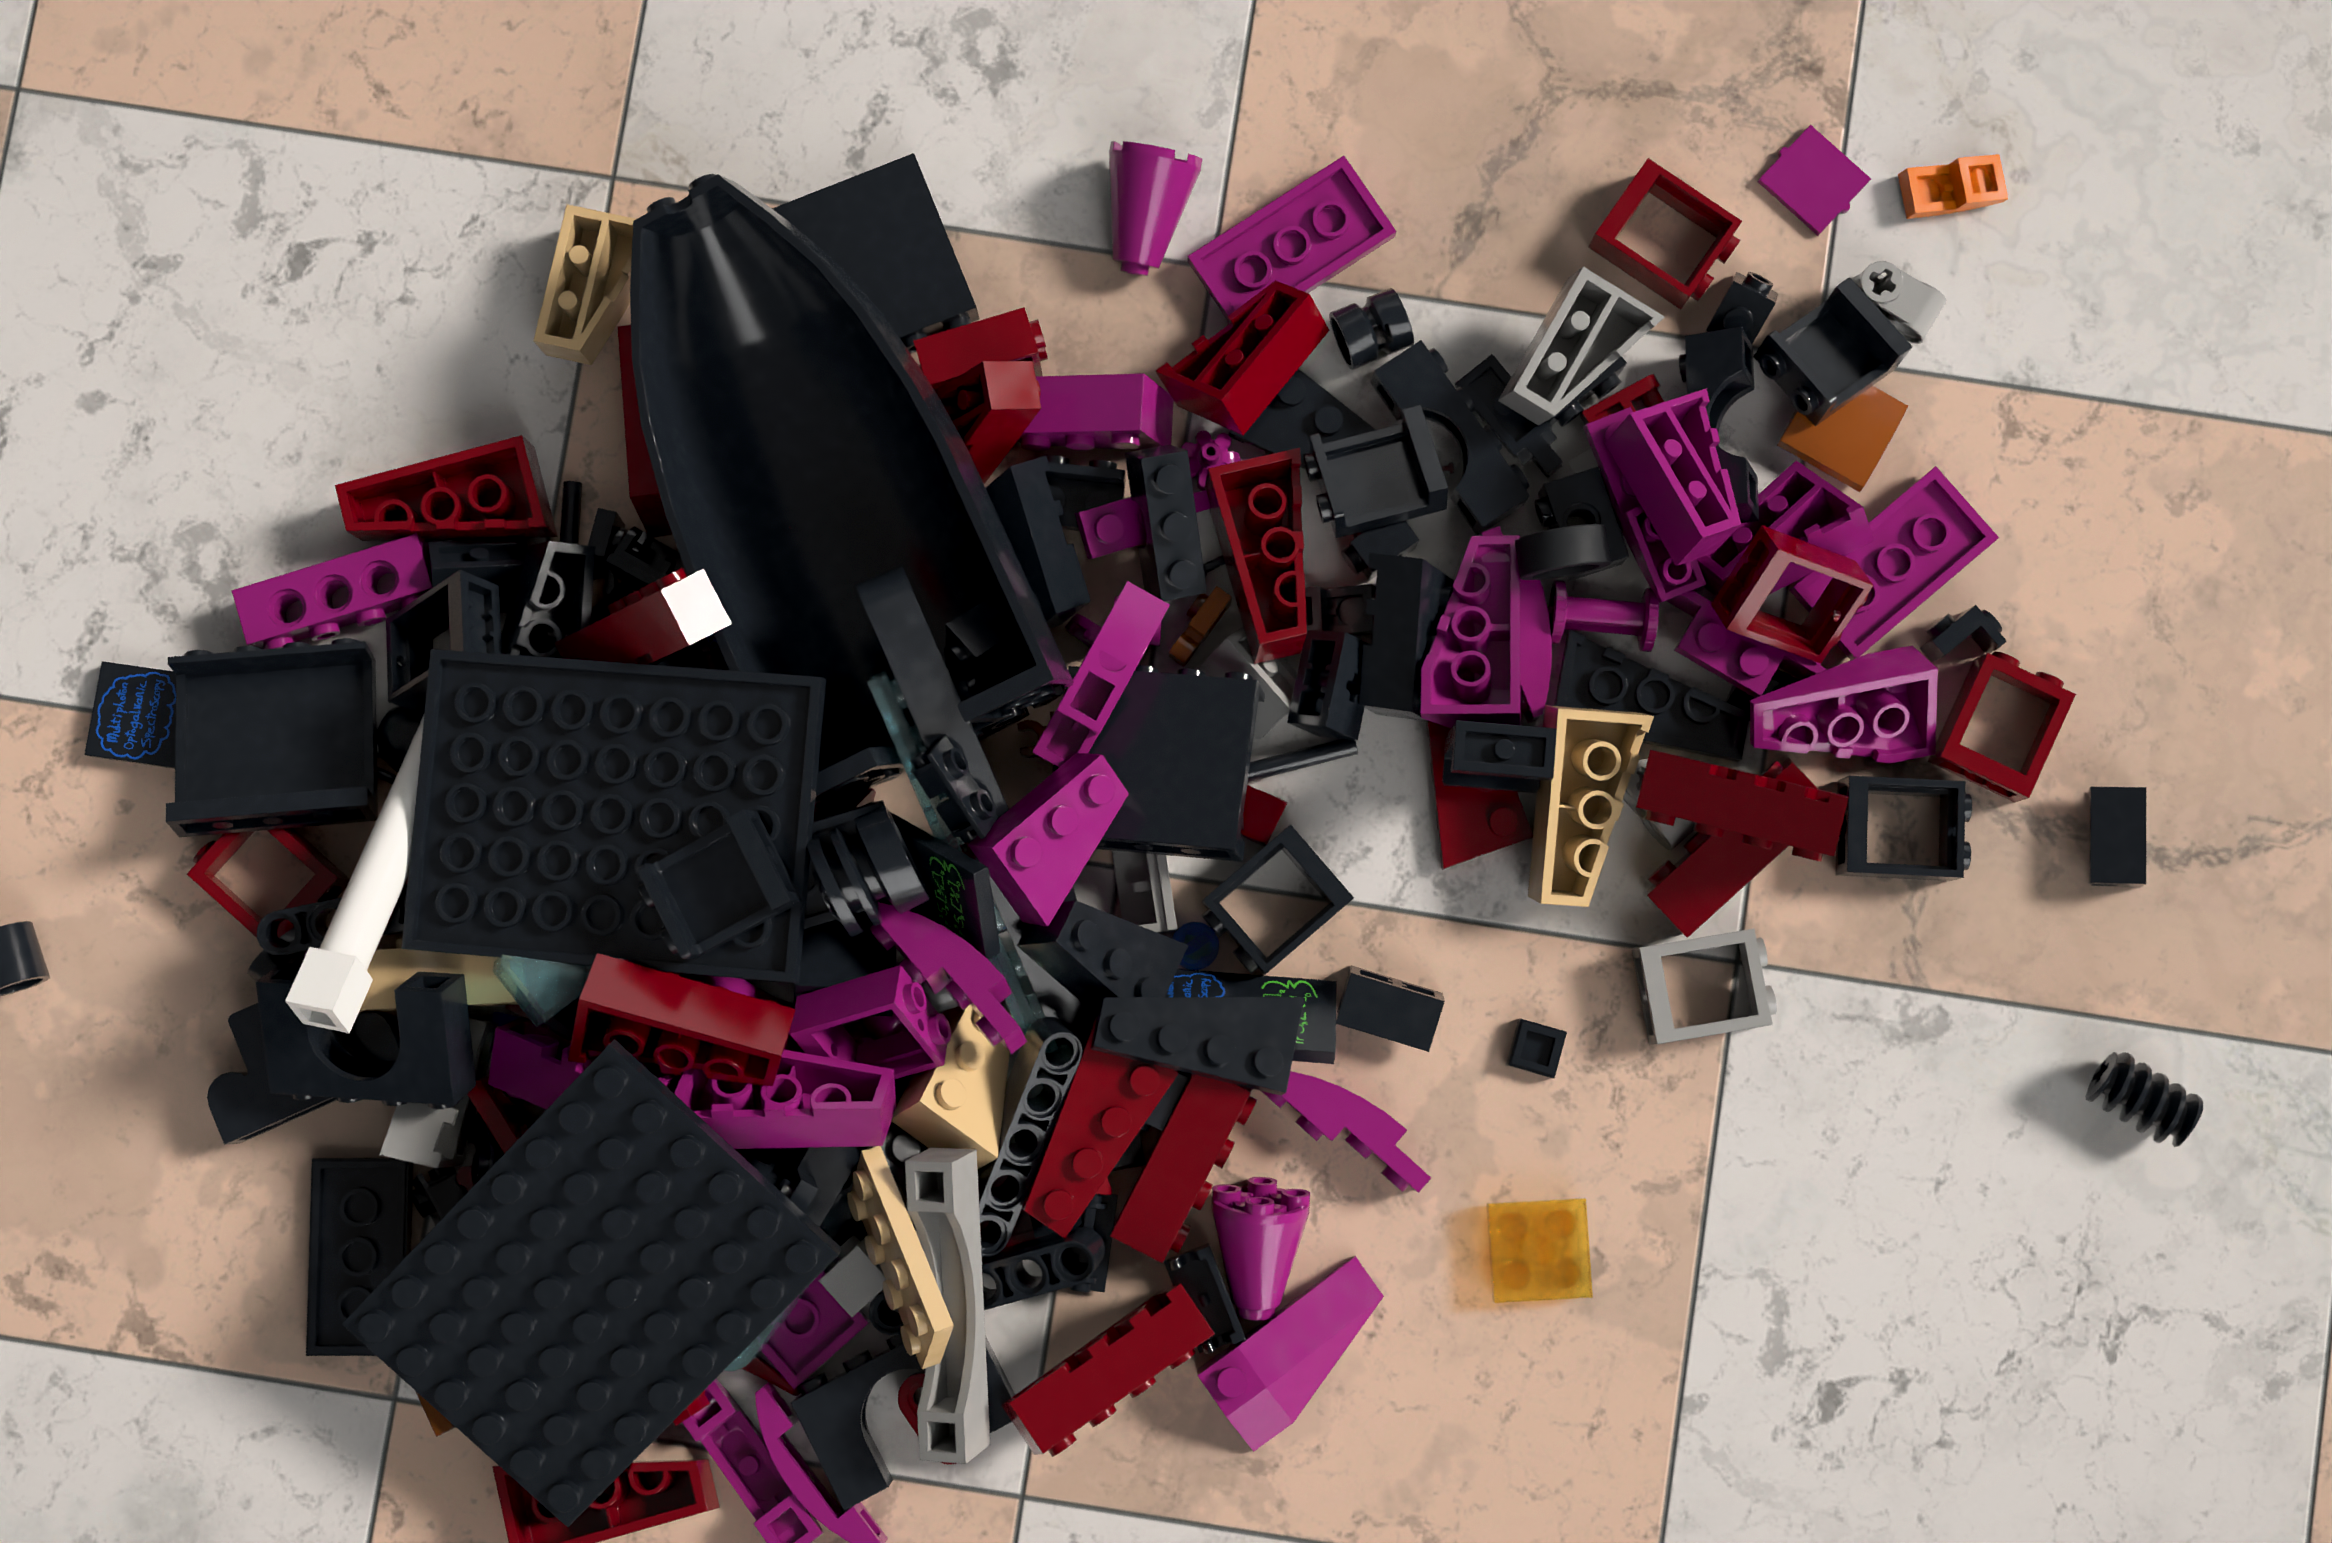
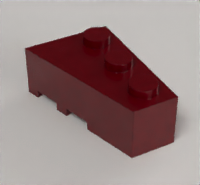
(1248, 360)

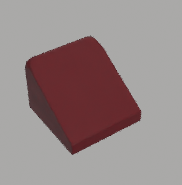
(1261, 815)

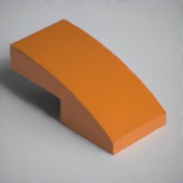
(1953, 187)

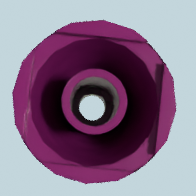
(1147, 201)

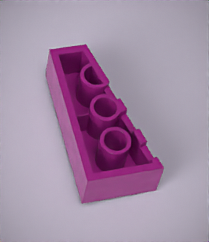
(810, 1104)

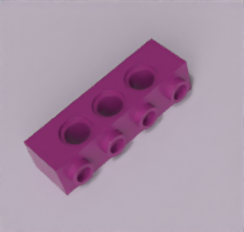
(265, 603)

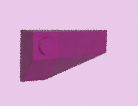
(1477, 643)
(1863, 708)
(1286, 1358)

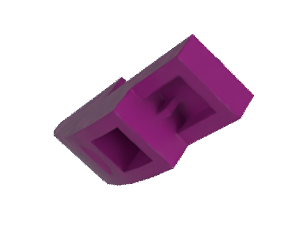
(1645, 544)
(1534, 645)
(1102, 675)
(951, 963)
(1330, 1108)

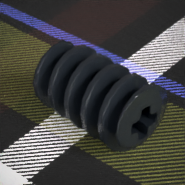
(2146, 1096)

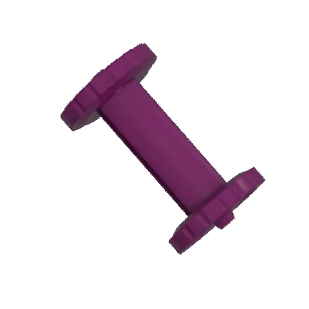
(1604, 615)

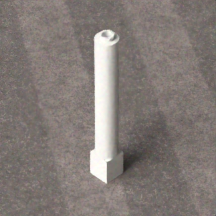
(335, 976)

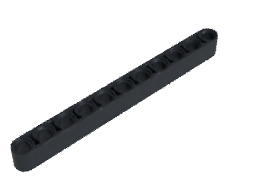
(933, 705)

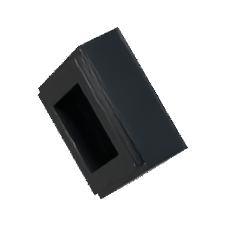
(1536, 1048)

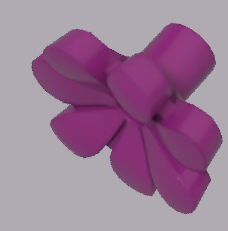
(1199, 454)

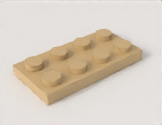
(903, 1262)

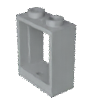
(1655, 995)

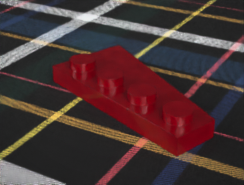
(1472, 819)

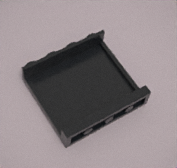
(891, 246)
(274, 738)
(1184, 760)

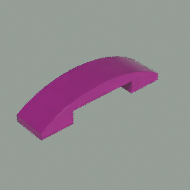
(774, 1420)
(750, 1470)

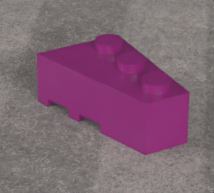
(1677, 475)
(1803, 508)
(1050, 836)

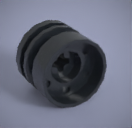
(867, 871)

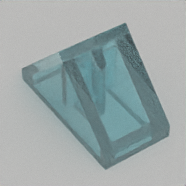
(540, 985)

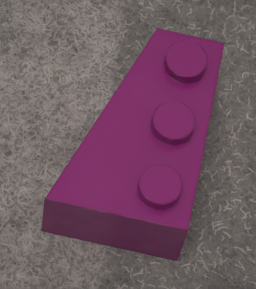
(1100, 413)

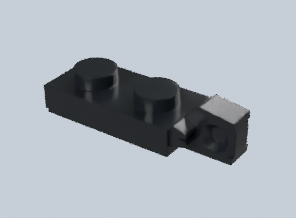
(1516, 433)

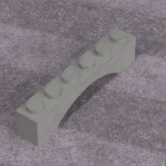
(947, 1220)

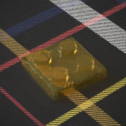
(1539, 1250)

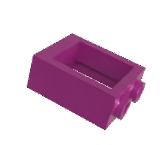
(822, 1012)

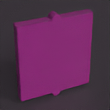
(1814, 180)

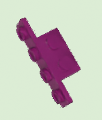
(1732, 656)

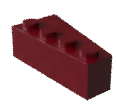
(679, 1023)
(1180, 1165)

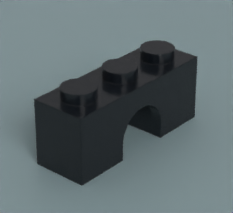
(1164, 492)

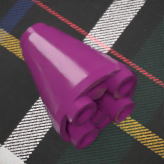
(1258, 1241)

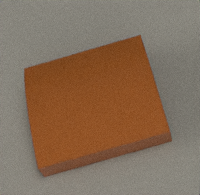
(1849, 440)

